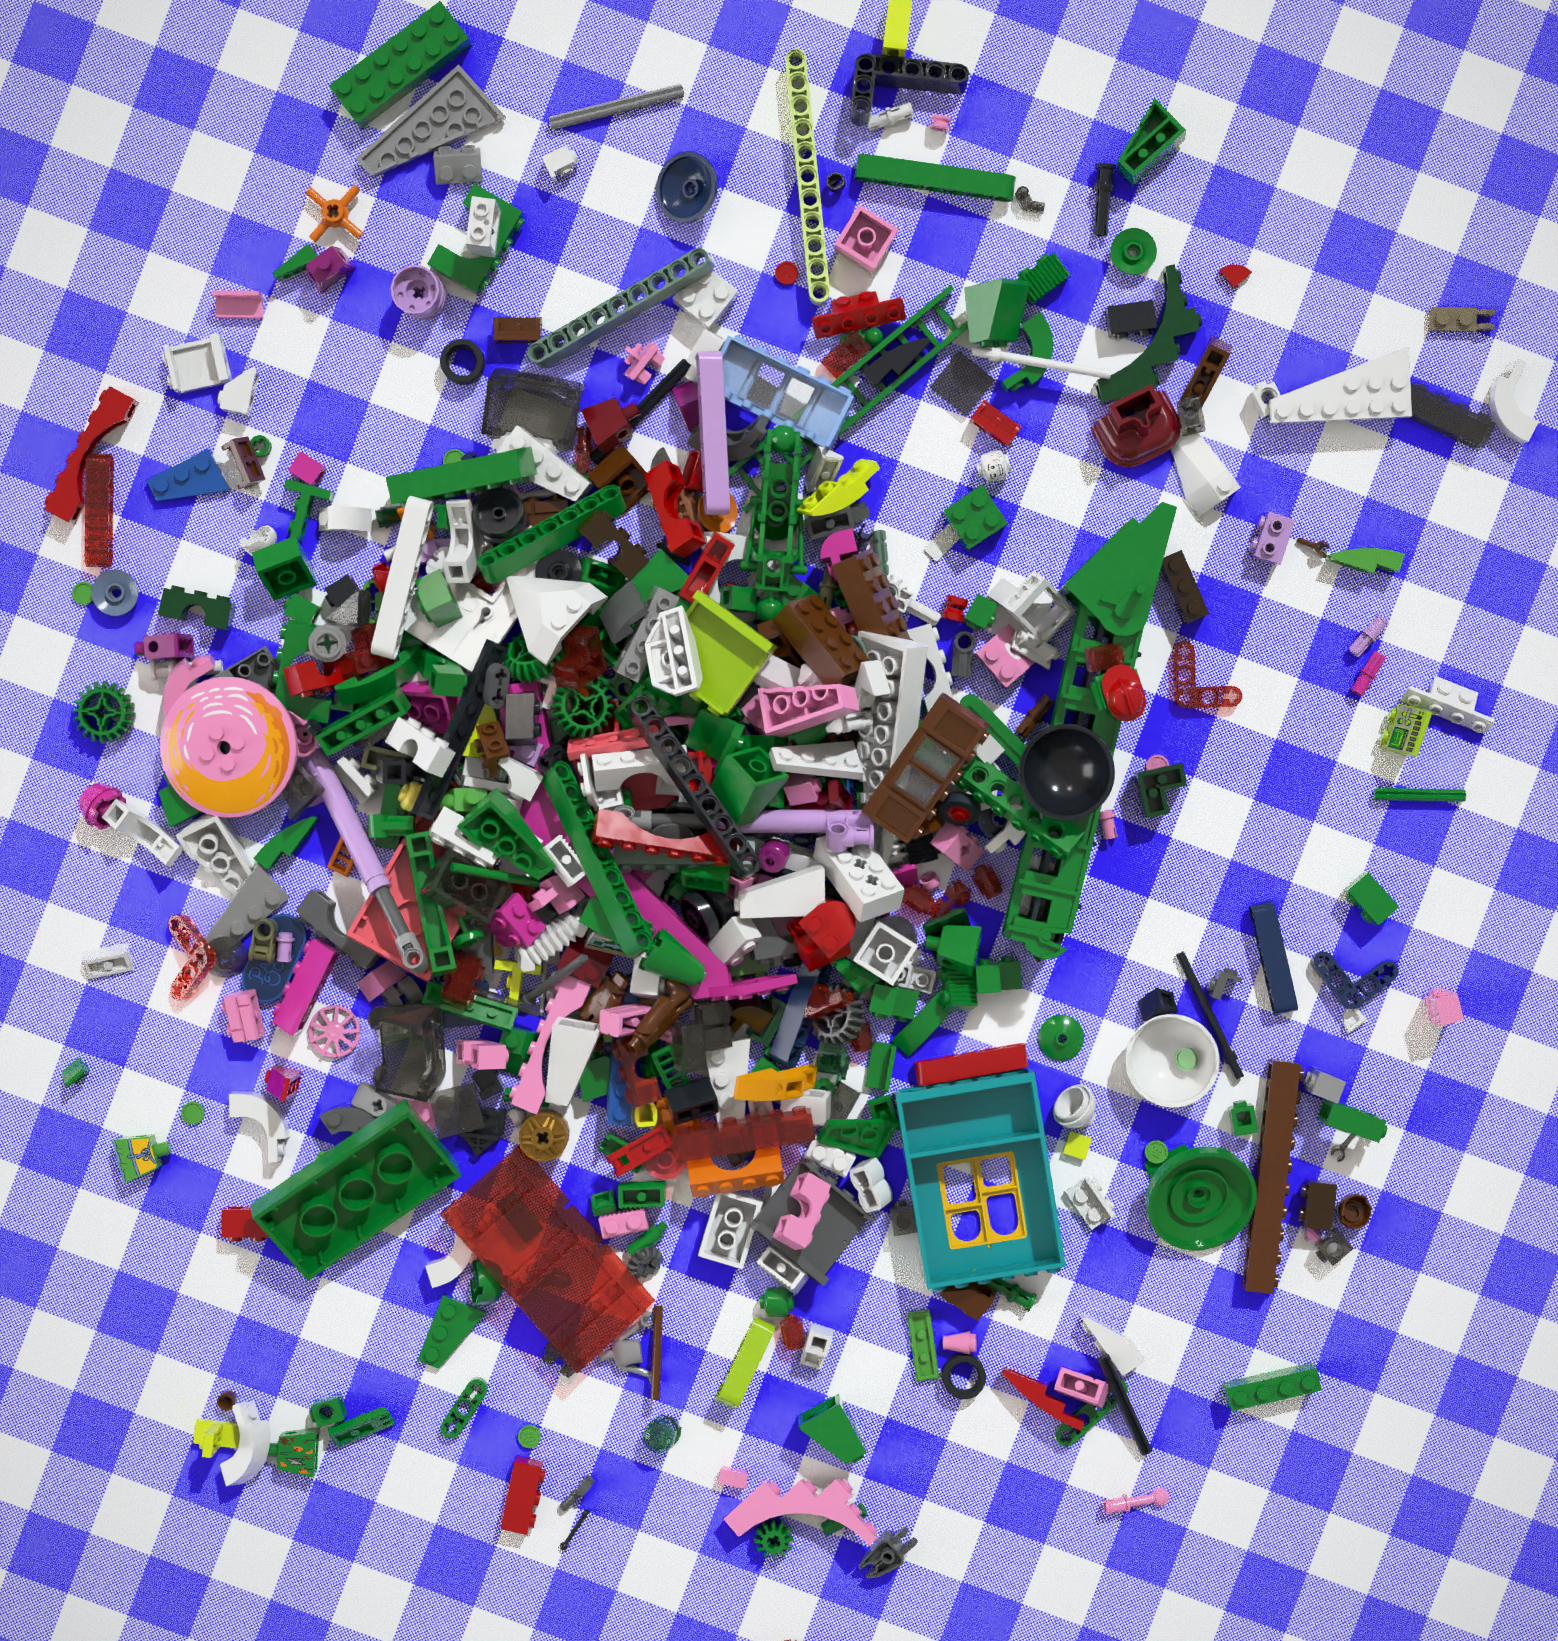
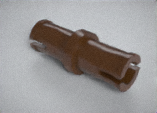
(1034, 716)

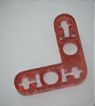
(1196, 692)
(182, 928)

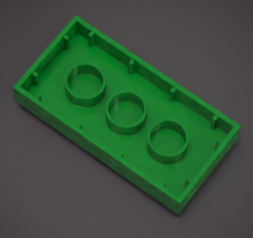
(355, 1190)

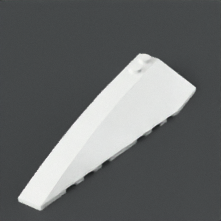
(893, 716)

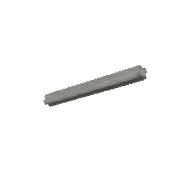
(616, 106)

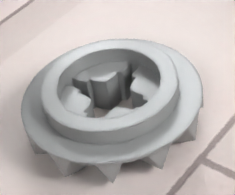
(319, 651)

